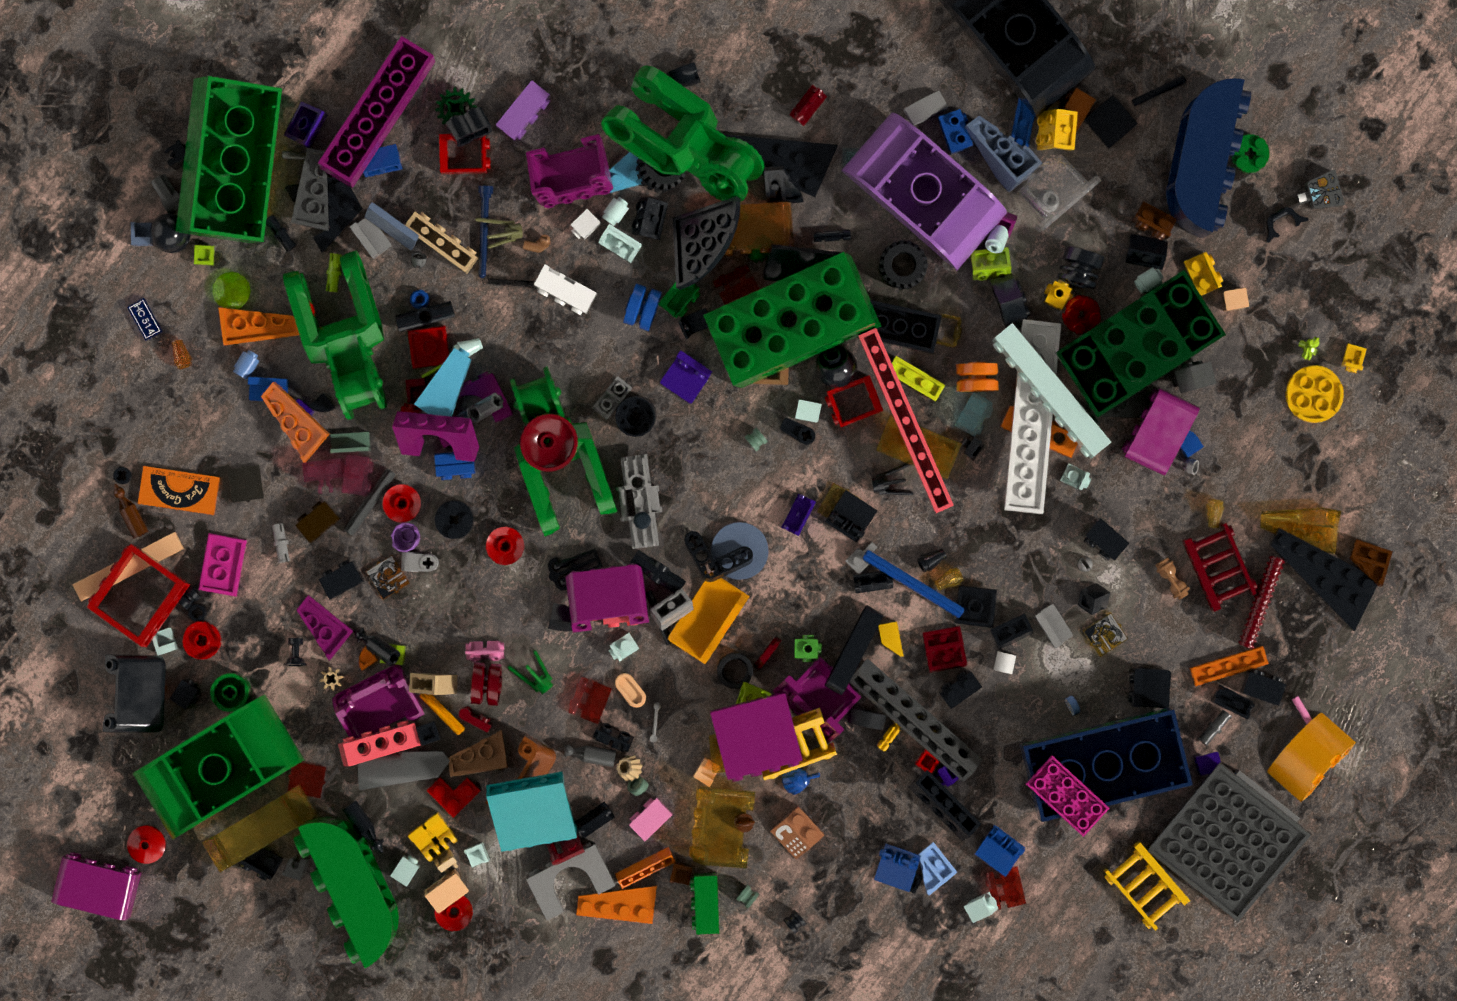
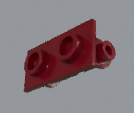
(808, 105)

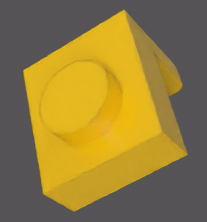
(1353, 358)

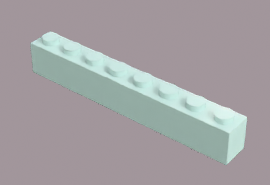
(1051, 391)

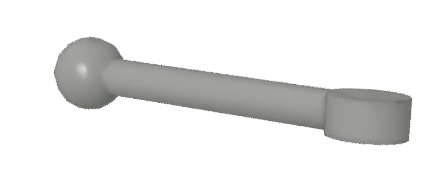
(653, 738)

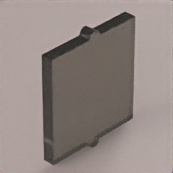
(245, 483)

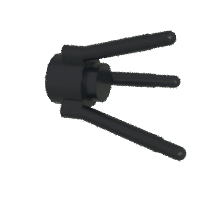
(881, 484)

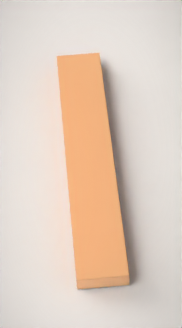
(158, 550)

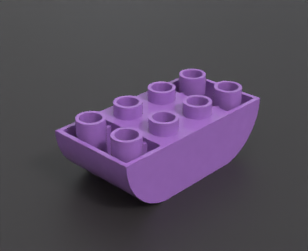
(925, 190)

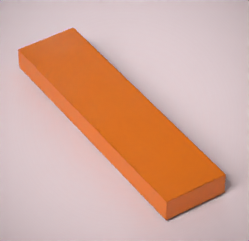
(1228, 665)

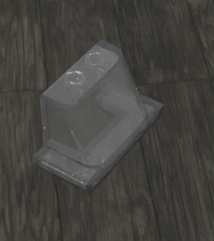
(1055, 190)

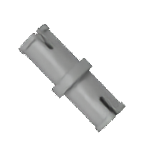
(280, 543)

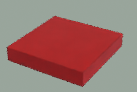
(428, 346)

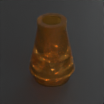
(181, 355)

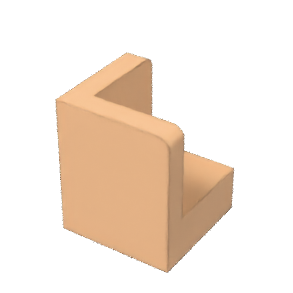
(1235, 299)
(704, 772)

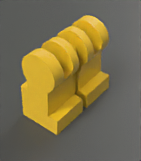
(423, 836)

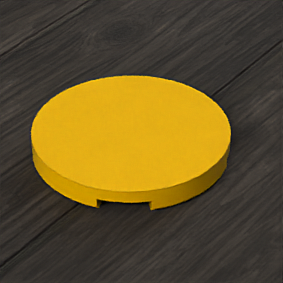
(1314, 394)

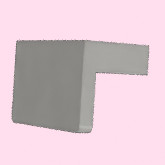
(371, 237)
(1053, 625)

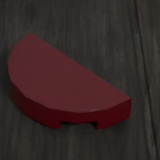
(767, 653)

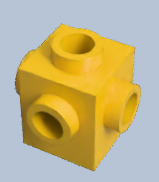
(1052, 299)

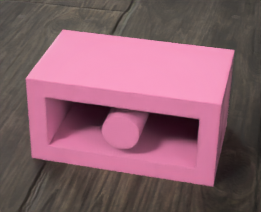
(650, 818)

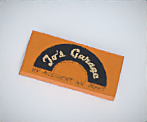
(178, 490)

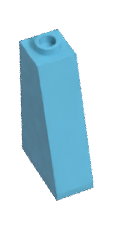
(445, 387)

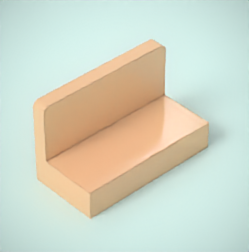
(446, 891)

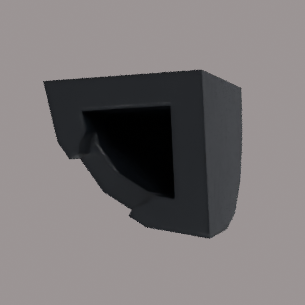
(685, 75)
(560, 618)

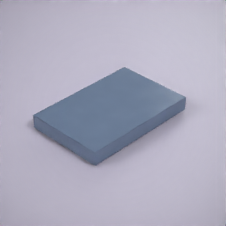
(391, 226)

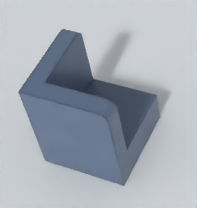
(141, 234)

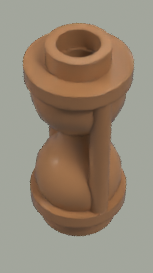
(1168, 571)

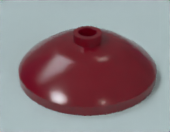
(559, 449)

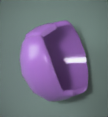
(405, 537)

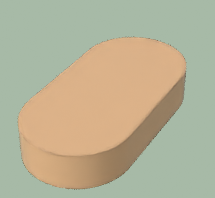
(630, 690)

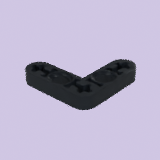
(715, 565)

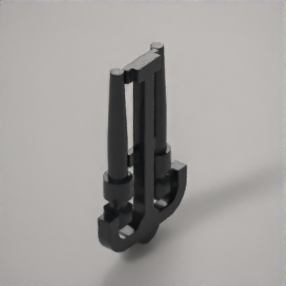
(554, 576)

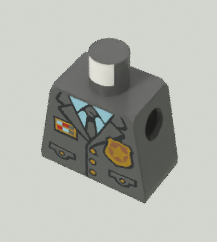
(1322, 192)

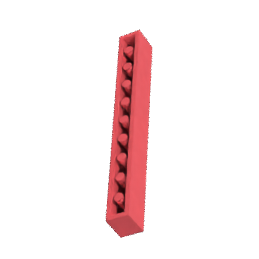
(905, 420)

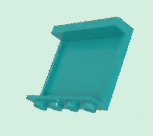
(531, 811)

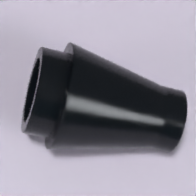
(930, 560)

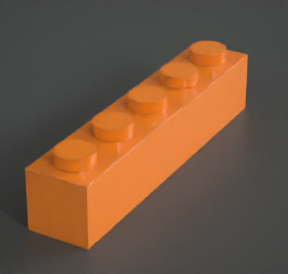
(645, 867)

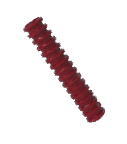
(1261, 602)

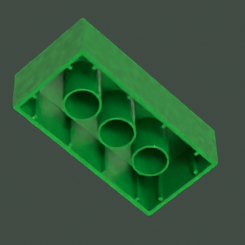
(228, 159)

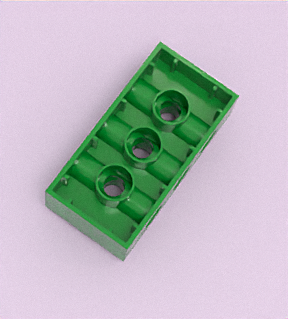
(814, 330)

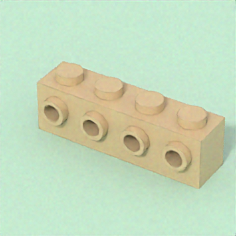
(443, 244)

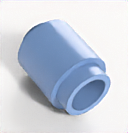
(246, 364)

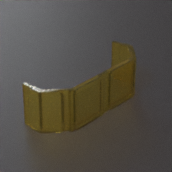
(259, 828)

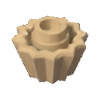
(629, 768)

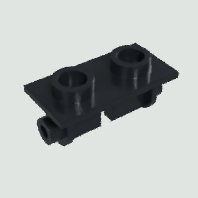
(872, 582)
(605, 733)
(594, 820)

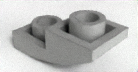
(925, 108)
(612, 397)

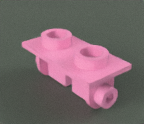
(493, 652)

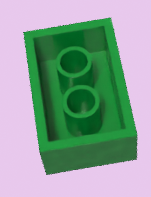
(705, 903)

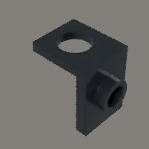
(693, 322)

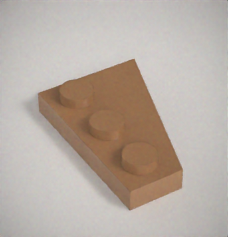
(481, 757)

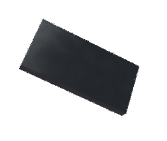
(788, 260)

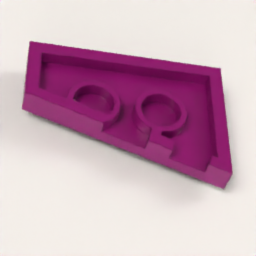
(325, 626)

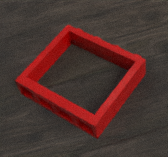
(162, 612)

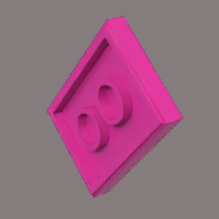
(222, 564)

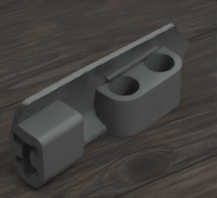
(401, 768)

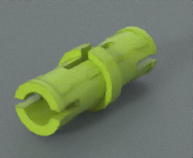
(333, 273)

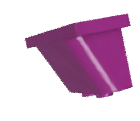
(810, 693)

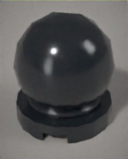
(164, 234)

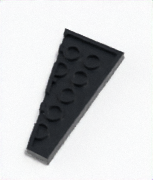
(1332, 579)

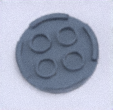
(736, 536)

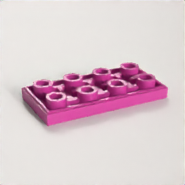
(1067, 796)

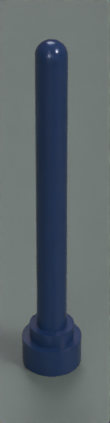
(485, 193)

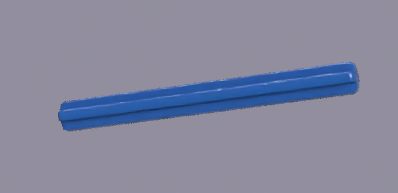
(913, 583)

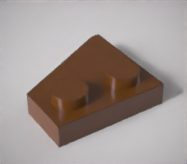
(1371, 560)

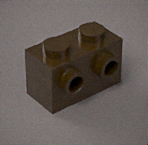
(317, 521)

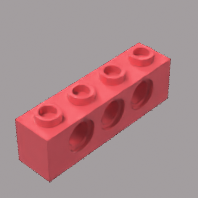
(408, 739)

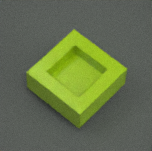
(204, 255)

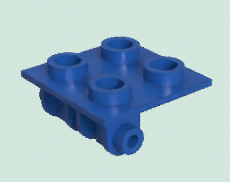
(1000, 850)
(897, 867)

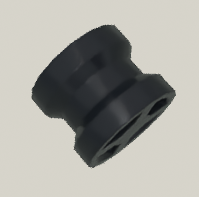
(794, 921)

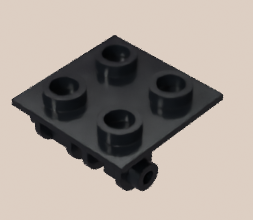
(851, 516)

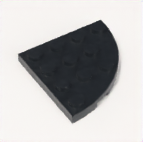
(703, 239)

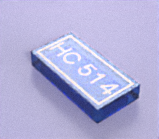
(145, 319)

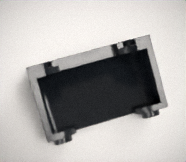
(137, 693)

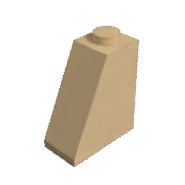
(433, 683)

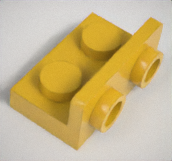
(1203, 273)

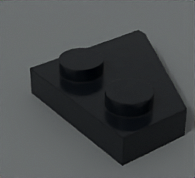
(780, 186)

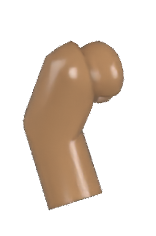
(538, 246)

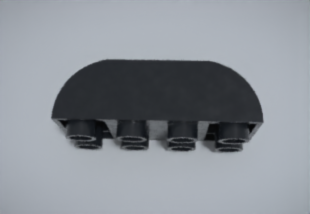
(1026, 46)

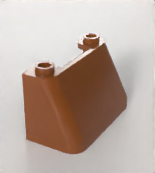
(539, 757)

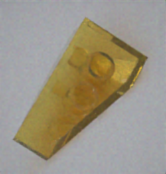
(1313, 525)

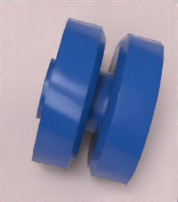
(642, 307)

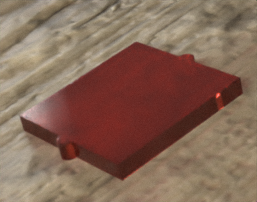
(309, 777)

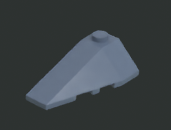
(1004, 156)

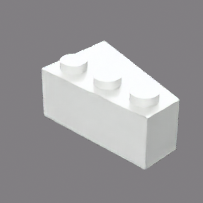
(564, 290)

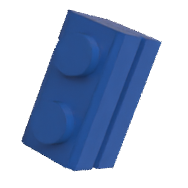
(448, 466)

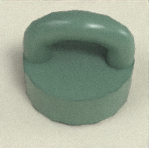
(638, 786)

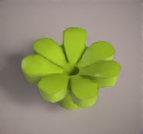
(1309, 347)

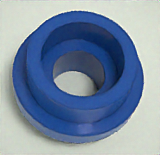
(415, 294)

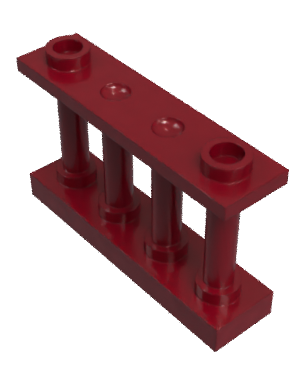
(1208, 582)

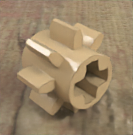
(326, 679)

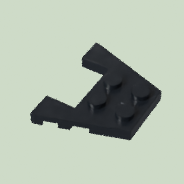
(342, 210)

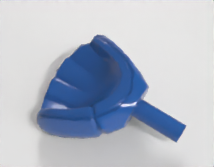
(797, 780)

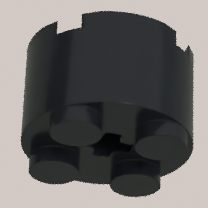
(454, 530)

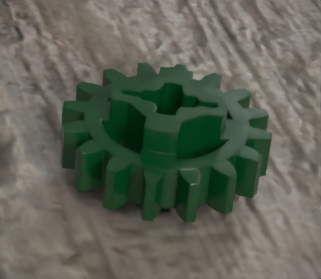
(464, 98)

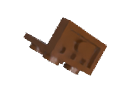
(1154, 220)

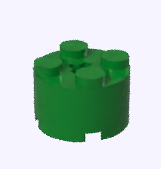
(223, 700)

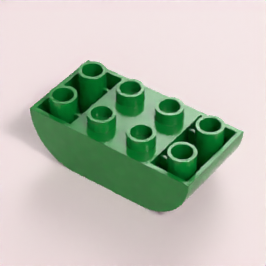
(218, 766)
(354, 883)

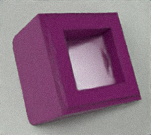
(1008, 222)

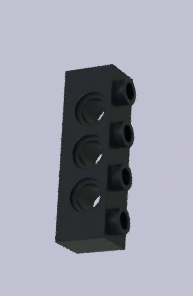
(944, 805)

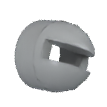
(1191, 466)
(1080, 565)

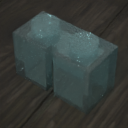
(973, 415)

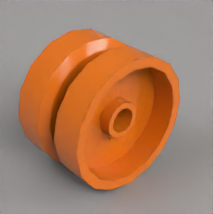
(977, 377)

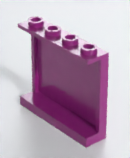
(756, 736)

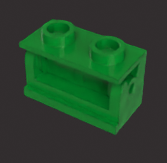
(676, 300)

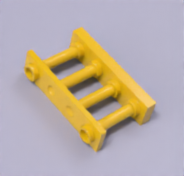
(802, 722)
(1164, 883)

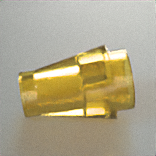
(1214, 512)
(949, 579)

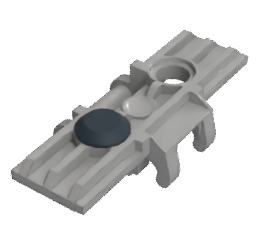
(646, 502)

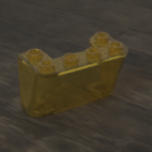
(714, 834)

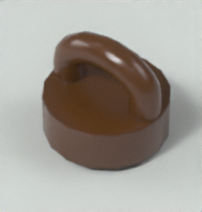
(744, 822)

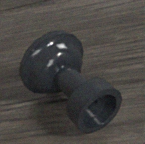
(295, 660)

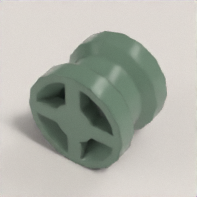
(756, 439)
(747, 896)

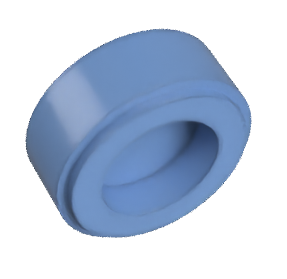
(1072, 705)

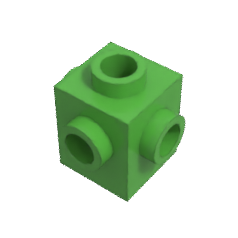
(799, 645)

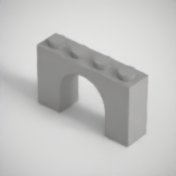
(543, 881)

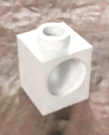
(585, 224)

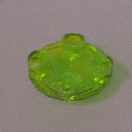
(231, 290)

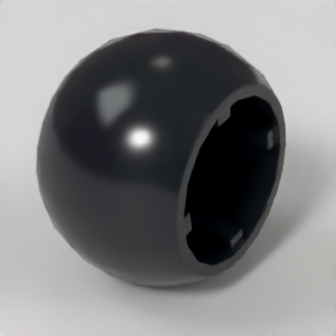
(836, 367)

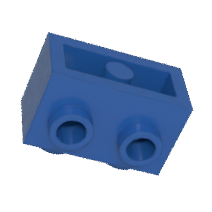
(954, 131)

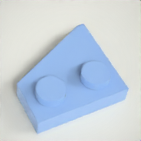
(934, 868)

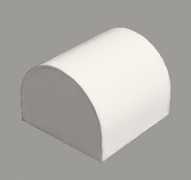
(1004, 662)

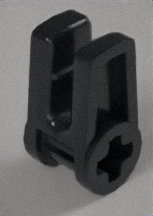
(796, 429)

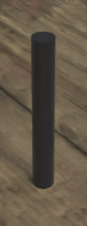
(1159, 90)
(652, 602)

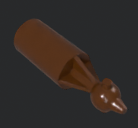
(130, 514)

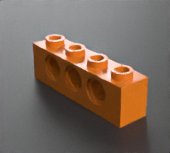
(1064, 448)

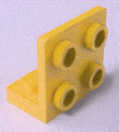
(1057, 129)

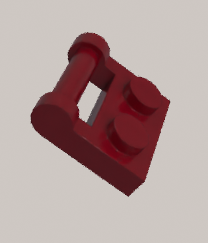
(481, 721)
(570, 849)

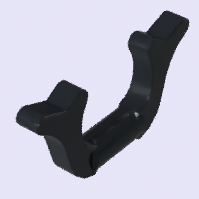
(1279, 214)

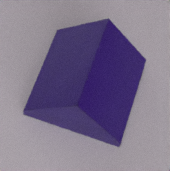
(305, 124)

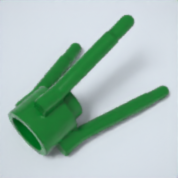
(542, 683)

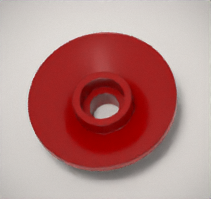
(401, 493)
(495, 541)
(154, 839)
(460, 920)

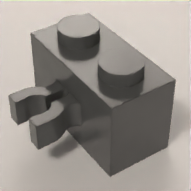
(1194, 376)

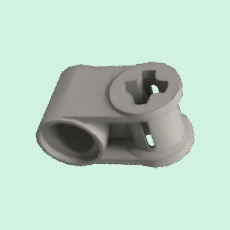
(416, 562)

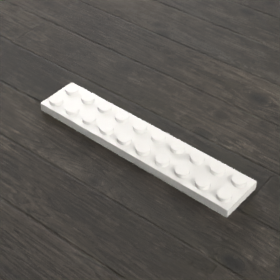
(1031, 428)

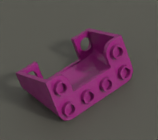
(569, 174)
(1161, 431)
(606, 595)

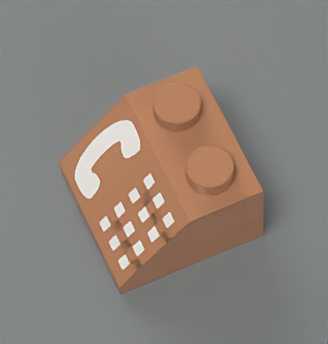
(797, 832)

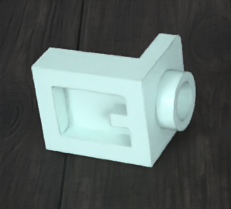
(1075, 477)
(623, 647)

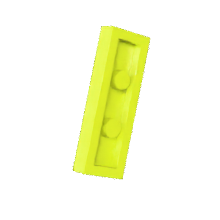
(917, 379)

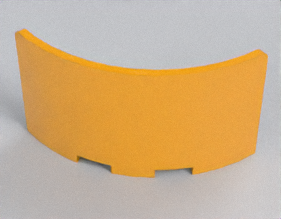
(713, 613)
(1310, 756)

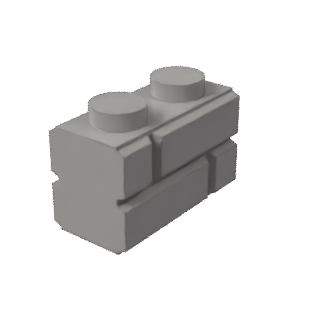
(671, 609)

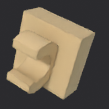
(445, 860)

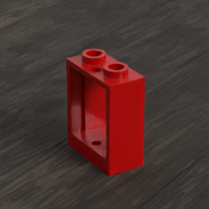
(444, 157)
(871, 393)

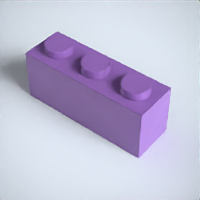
(523, 111)

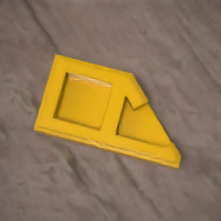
(890, 637)

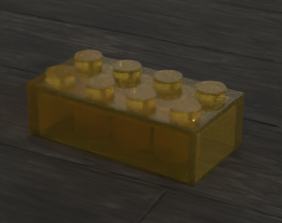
(942, 448)

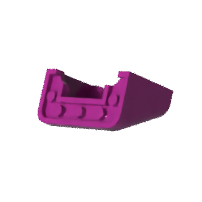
(376, 702)

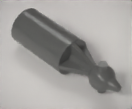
(591, 754)

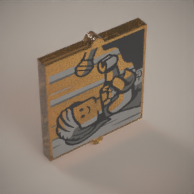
(387, 577)

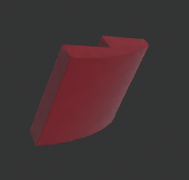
(944, 649)

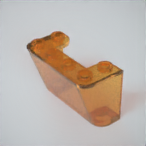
(761, 226)

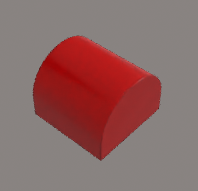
(927, 761)

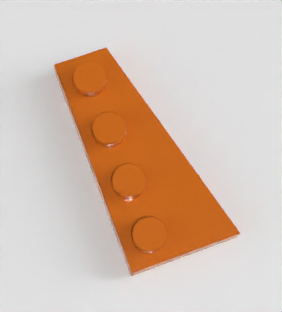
(253, 326)
(299, 425)
(623, 905)

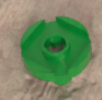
(1260, 158)

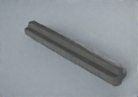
(369, 501)

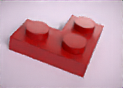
(453, 800)

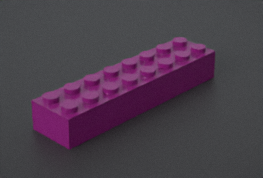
(376, 112)

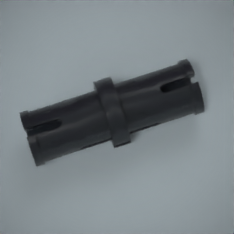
(280, 233)

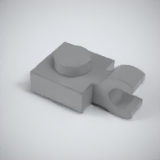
(856, 560)

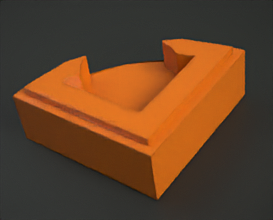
(366, 659)

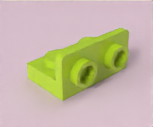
(990, 265)

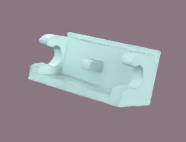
(620, 243)

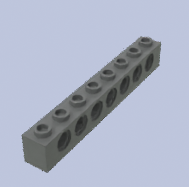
(915, 720)

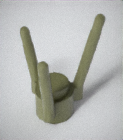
(512, 232)

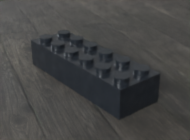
(904, 326)

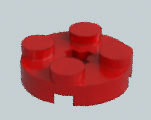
(1090, 318)
(191, 637)

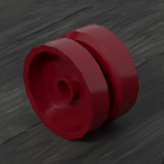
(487, 684)

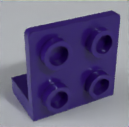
(686, 377)

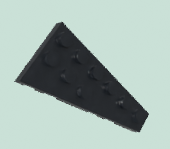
(802, 160)

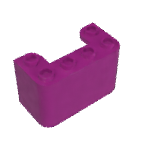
(96, 887)

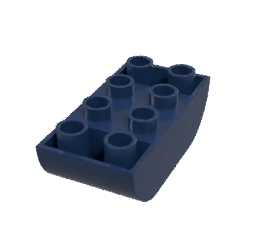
(1202, 154)

